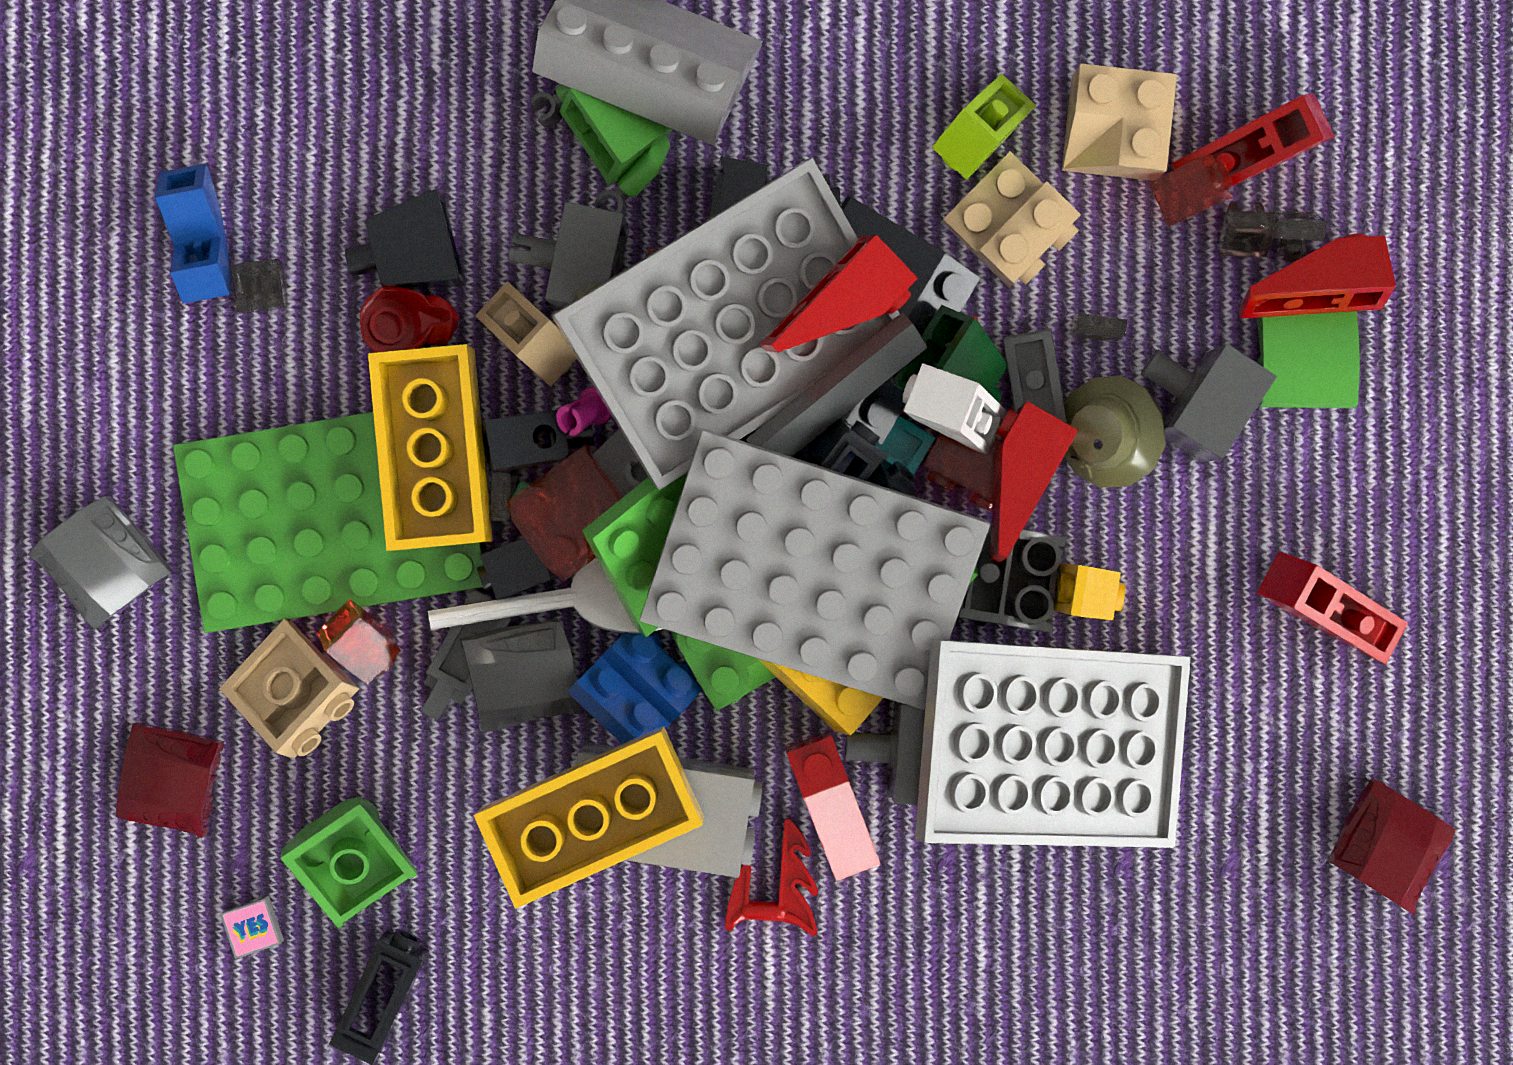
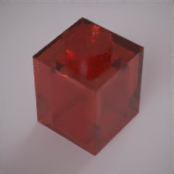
(1192, 189)
(359, 642)

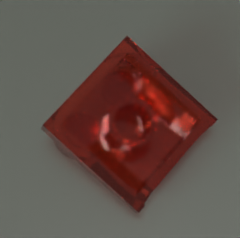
(558, 509)

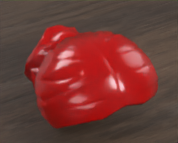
(406, 320)

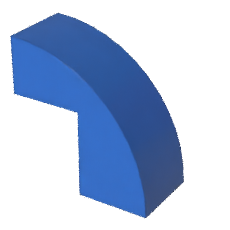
(197, 231)

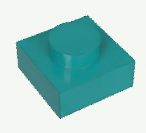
(906, 444)

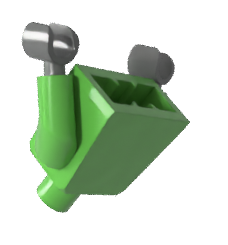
(618, 141)

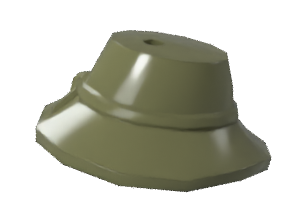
(1124, 421)

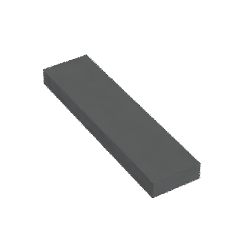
(841, 388)

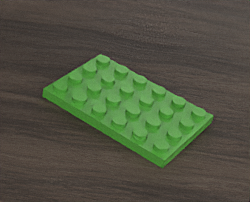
(297, 526)

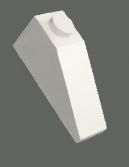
(953, 407)

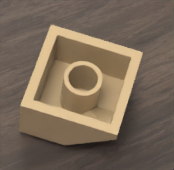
(1119, 122)

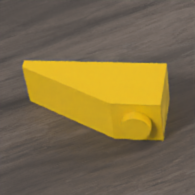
(1088, 592)

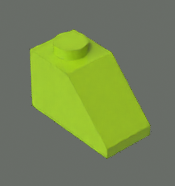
(983, 126)

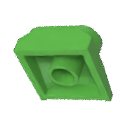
(721, 671)
(347, 859)

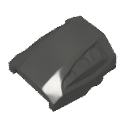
(100, 560)
(1018, 588)
(520, 674)

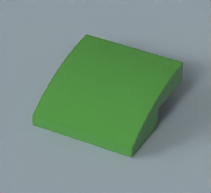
(1312, 359)

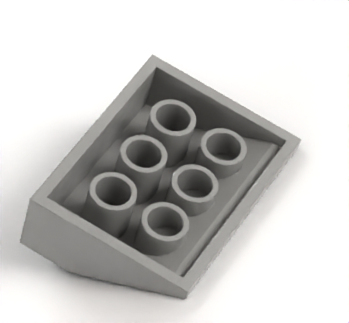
(648, 60)

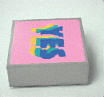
(252, 927)

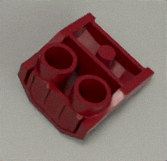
(168, 778)
(1391, 844)

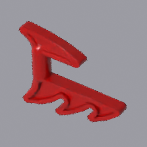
(792, 905)

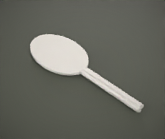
(589, 595)

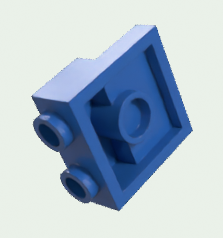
(636, 687)

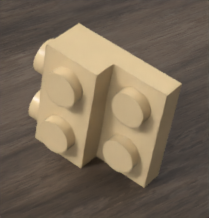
(1012, 221)
(290, 691)

